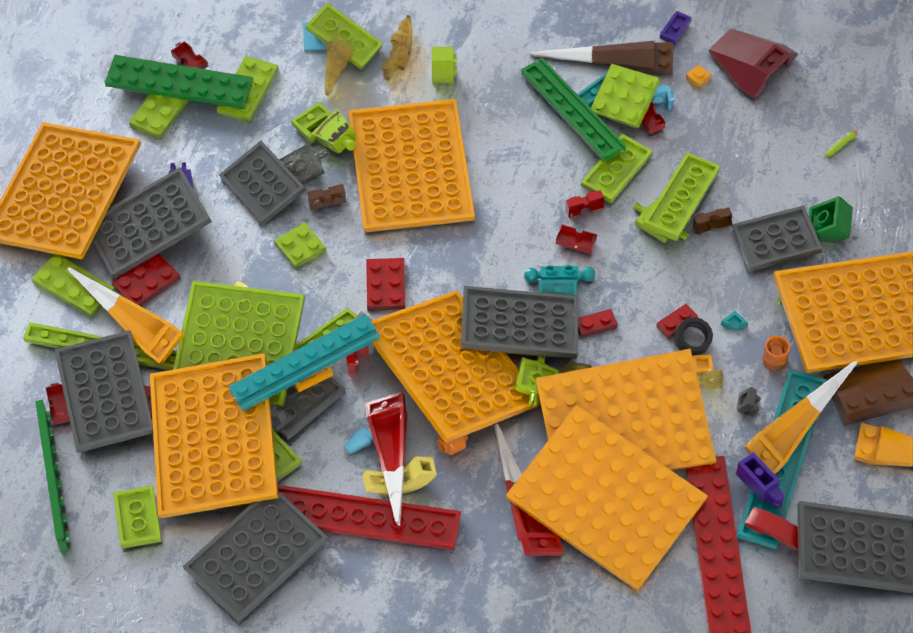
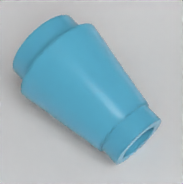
(358, 441)

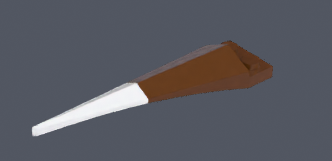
(637, 56)

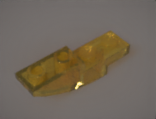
(401, 49)

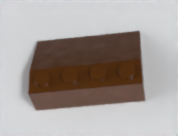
(873, 391)

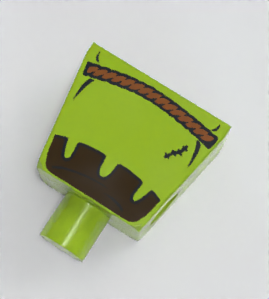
(335, 133)

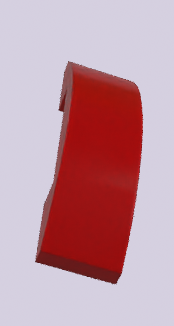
(773, 525)

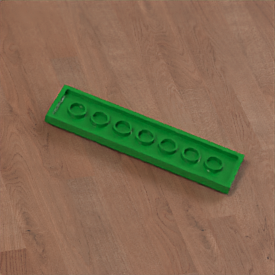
(179, 81)

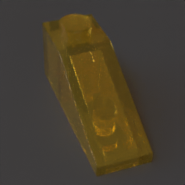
(338, 56)

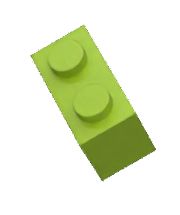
(443, 65)

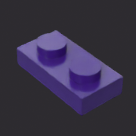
(675, 27)

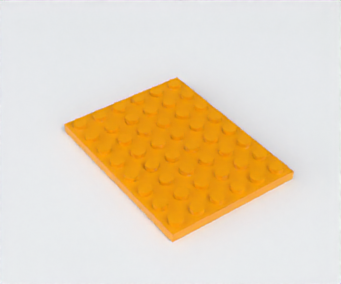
(411, 166)
(64, 189)
(850, 310)
(450, 384)
(644, 400)
(205, 444)
(606, 497)

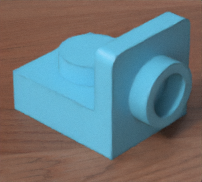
(662, 95)

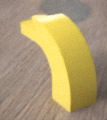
(416, 475)

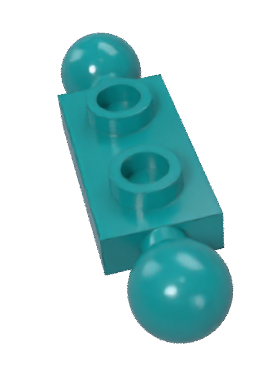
(559, 273)

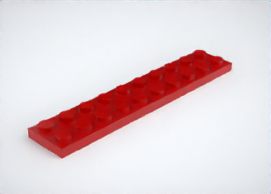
(375, 518)
(719, 551)

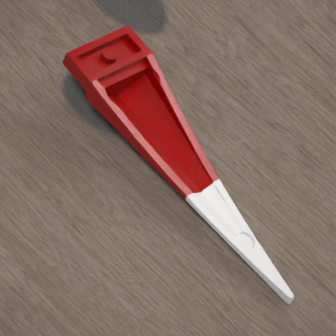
(388, 427)
(534, 536)

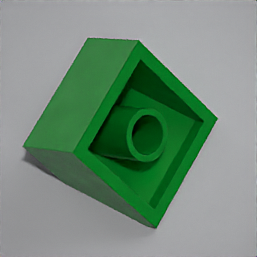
(832, 220)

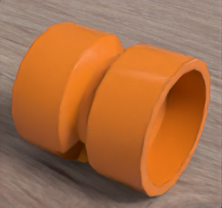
(776, 353)

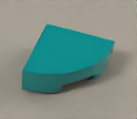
(734, 322)

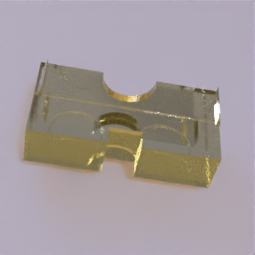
(711, 378)

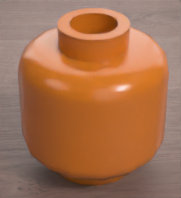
(453, 446)

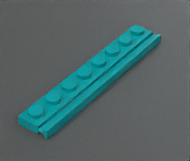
(304, 362)

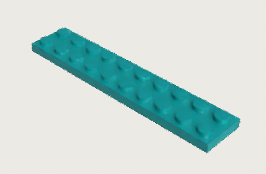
(796, 388)

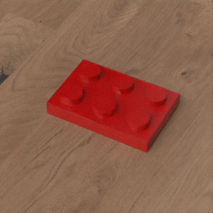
(146, 280)
(385, 284)

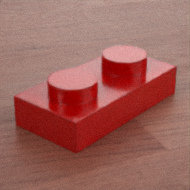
(671, 322)
(596, 323)

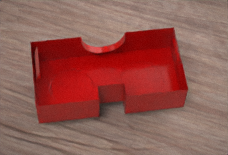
(184, 54)
(653, 121)
(592, 201)
(578, 241)
(59, 410)

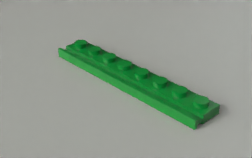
(573, 109)
(51, 468)

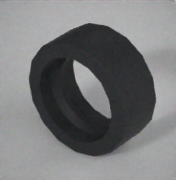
(700, 324)

